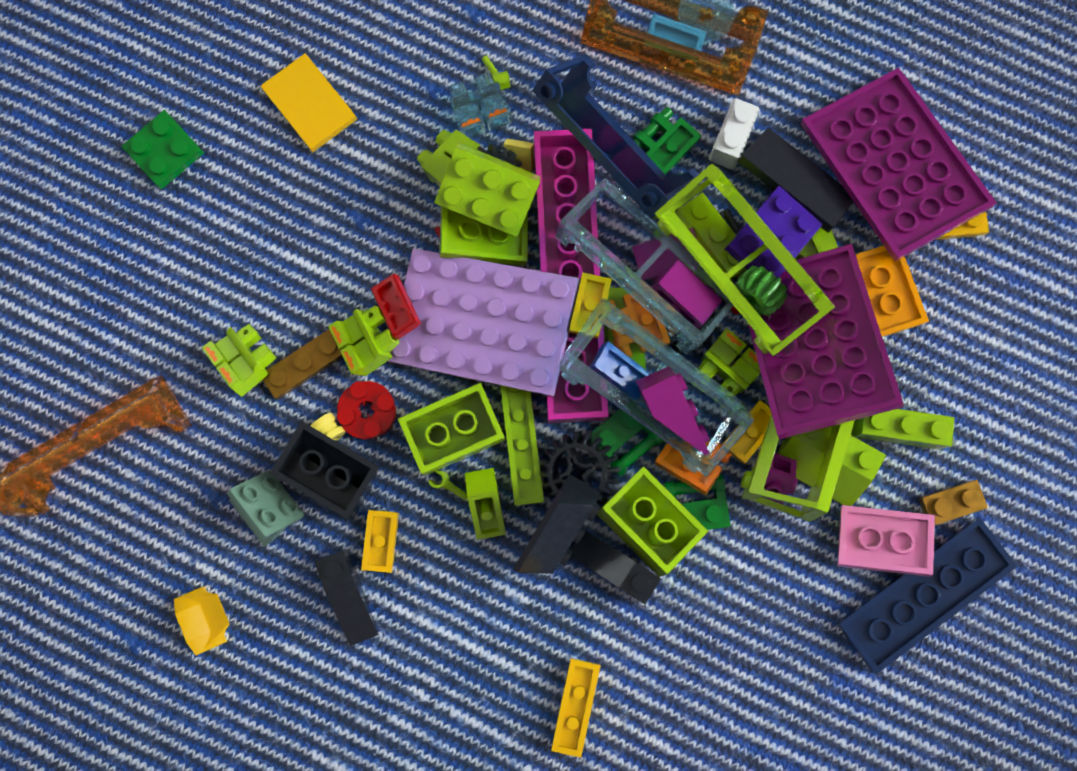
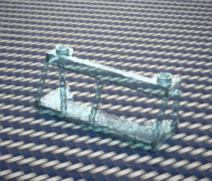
(573, 232)
(578, 372)

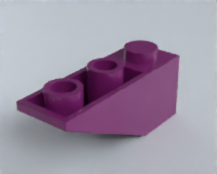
(668, 405)

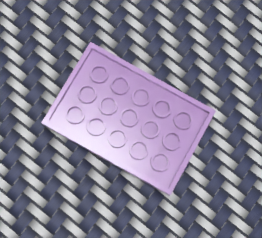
(487, 321)

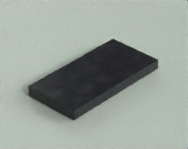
(784, 166)

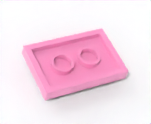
(886, 540)

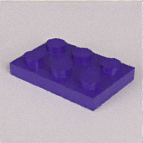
(788, 222)

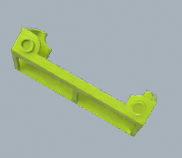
(671, 224)
(820, 494)

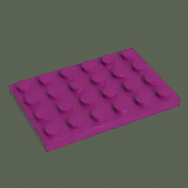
(897, 164)
(835, 366)

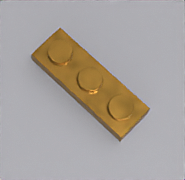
(302, 365)

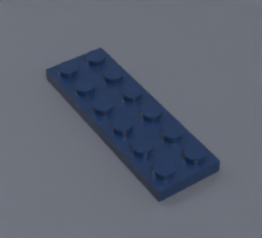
(917, 605)

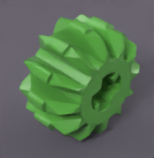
(762, 289)

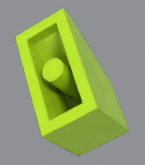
(484, 503)

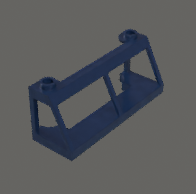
(609, 144)

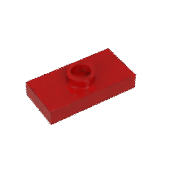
(395, 306)

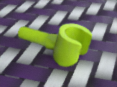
(502, 77)
(448, 485)

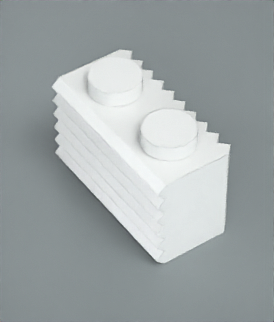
(734, 133)

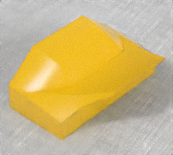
(201, 619)

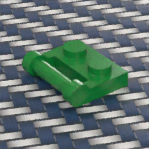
(618, 431)
(711, 512)

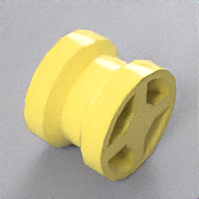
(327, 426)

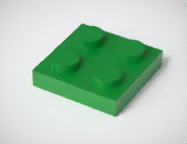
(162, 149)

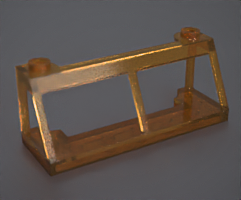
(721, 73)
(29, 474)

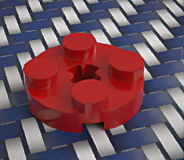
(350, 415)

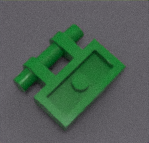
(673, 145)

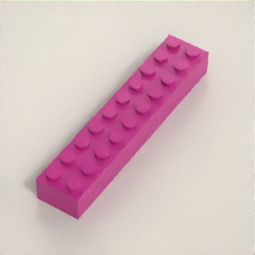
(565, 179)

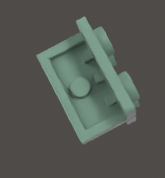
(265, 506)

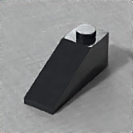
(615, 567)
(347, 596)

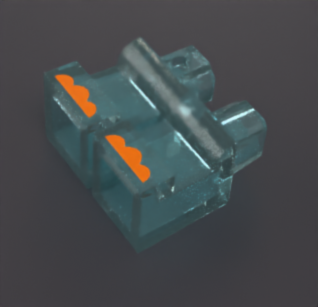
(486, 98)

